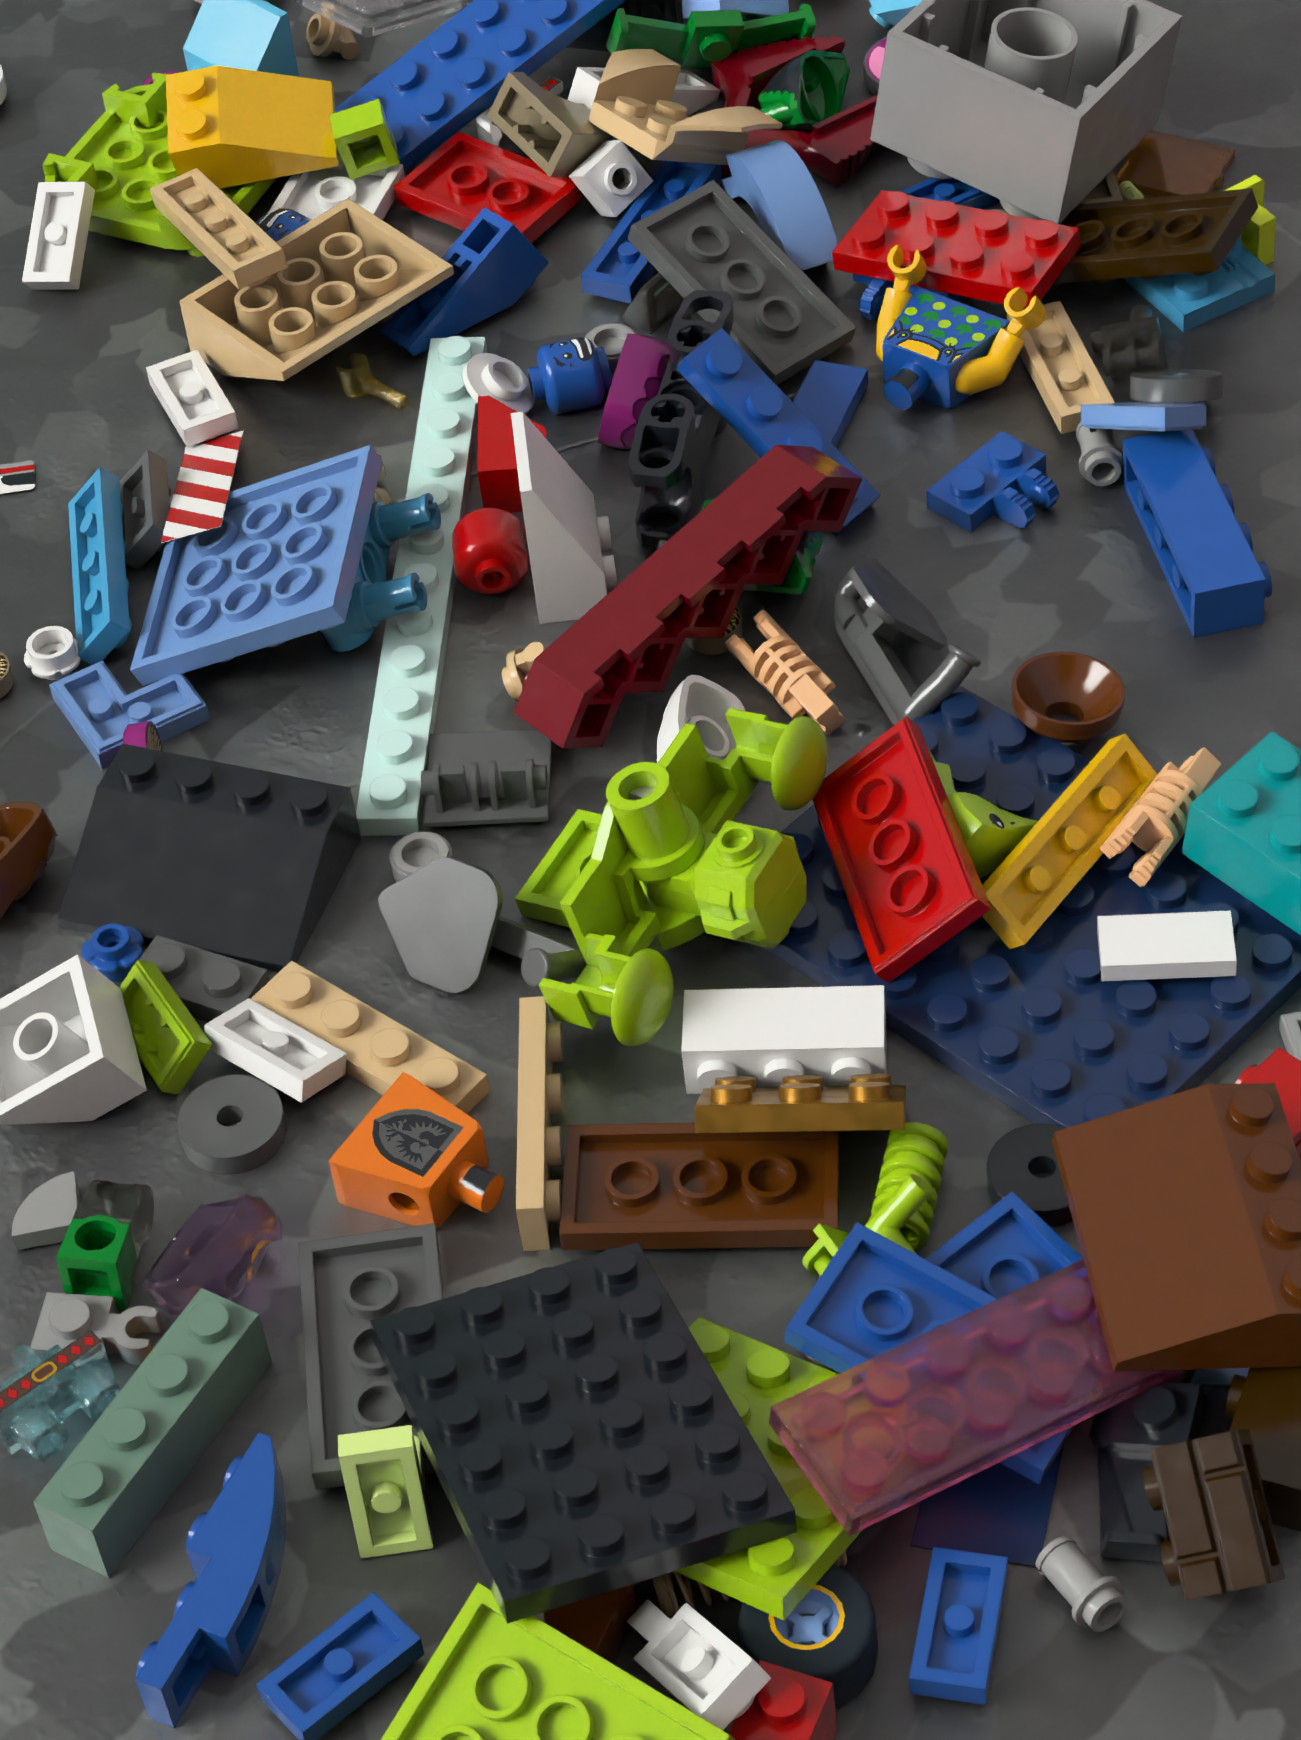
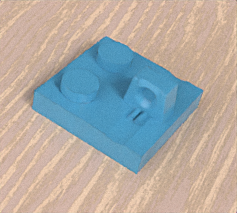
(1198, 299)

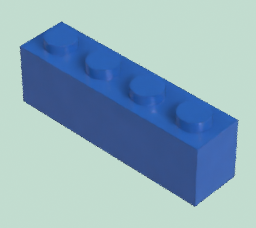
(1195, 532)

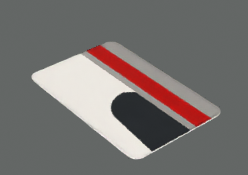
(17, 477)

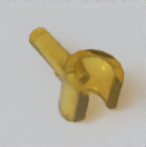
(360, 382)

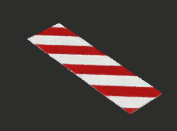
(202, 487)

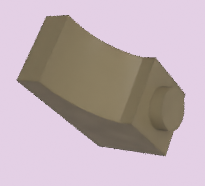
(545, 125)

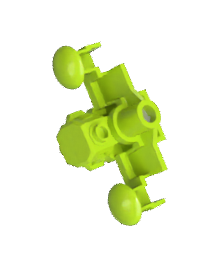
(674, 866)

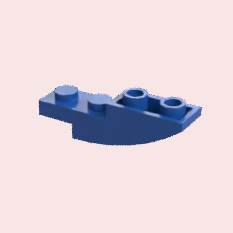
(236, 1569)

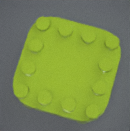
(124, 159)

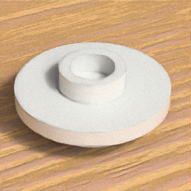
(499, 378)

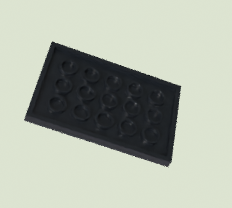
(579, 1431)

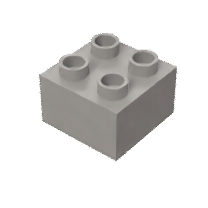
(1024, 94)

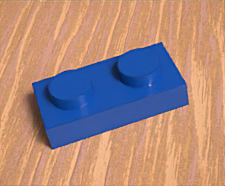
(958, 1625)
(340, 1669)

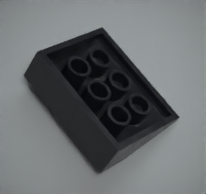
(210, 855)

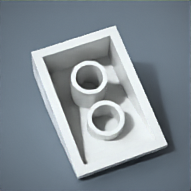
(560, 530)

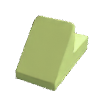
(386, 1490)

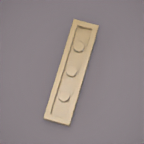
(219, 229)
(374, 1043)
(537, 1140)

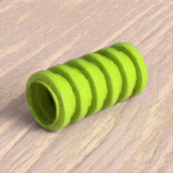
(915, 1151)

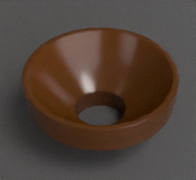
(1070, 686)

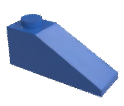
(491, 272)

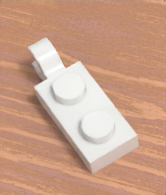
(697, 1663)

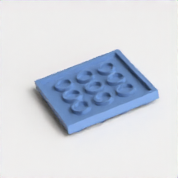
(266, 574)

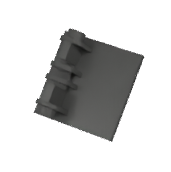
(487, 778)

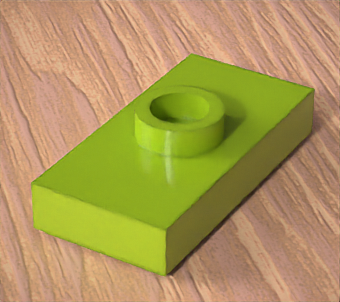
(162, 1028)

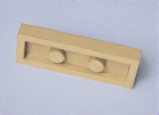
(1062, 368)

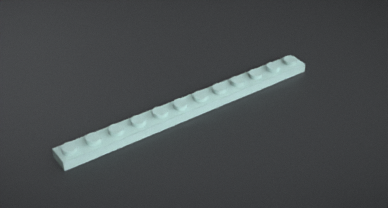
(417, 641)

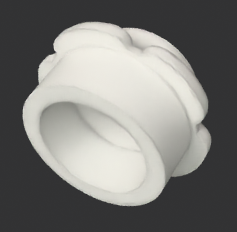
(51, 653)

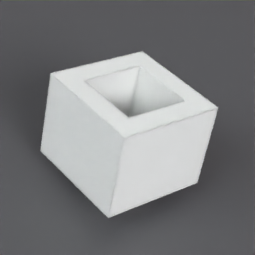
(595, 178)

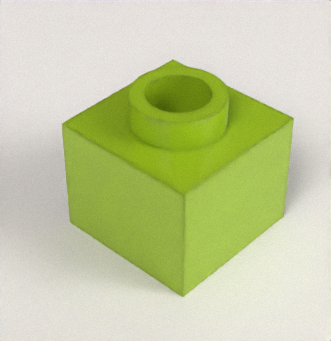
(364, 139)

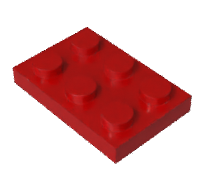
(475, 175)

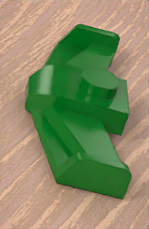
(708, 34)

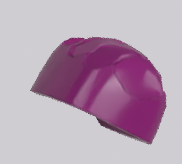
(633, 385)

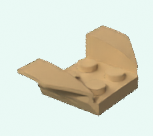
(638, 110)

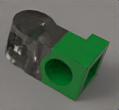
(106, 1240)

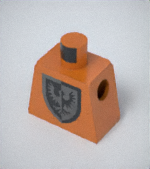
(415, 1159)

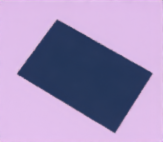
(990, 1514)

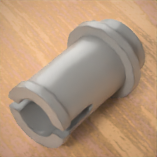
(1100, 458)
(1094, 1598)

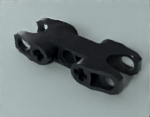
(677, 426)

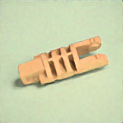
(788, 674)
(1162, 814)

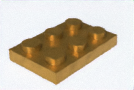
(801, 1105)

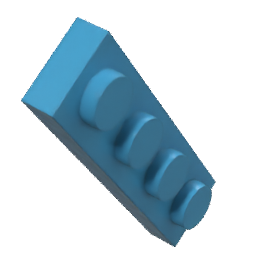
(99, 567)

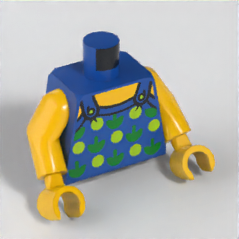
(944, 347)

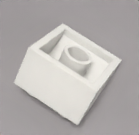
(66, 1048)

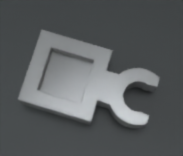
(71, 1315)

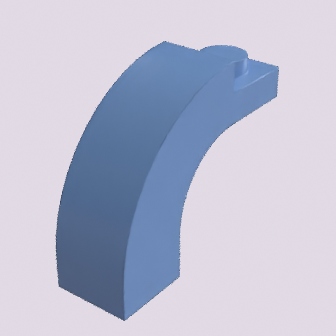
(783, 200)

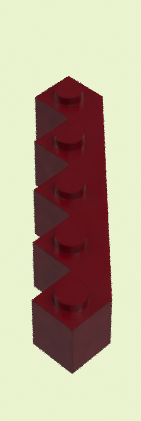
(683, 593)

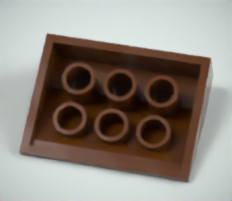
(1191, 1228)

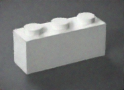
(783, 1034)

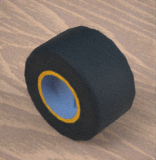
(823, 1637)

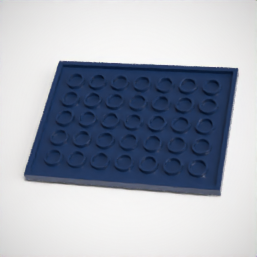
(1037, 1017)

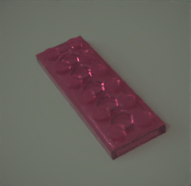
(956, 1400)

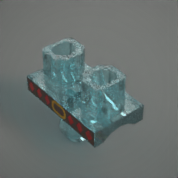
(50, 1390)

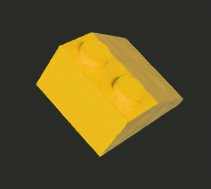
(248, 124)

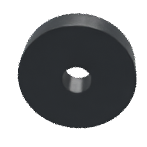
(1016, 1161)

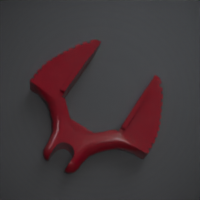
(835, 145)

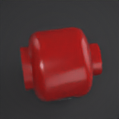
(489, 547)

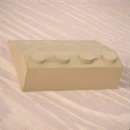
(338, 282)

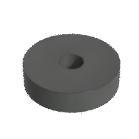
(1176, 385)
(236, 1147)

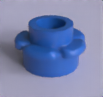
(113, 950)

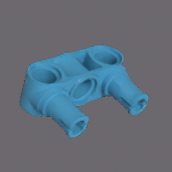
(372, 595)

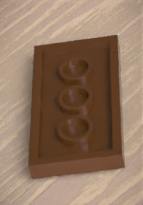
(696, 1188)

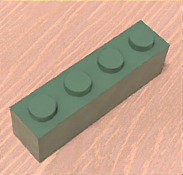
(153, 1432)

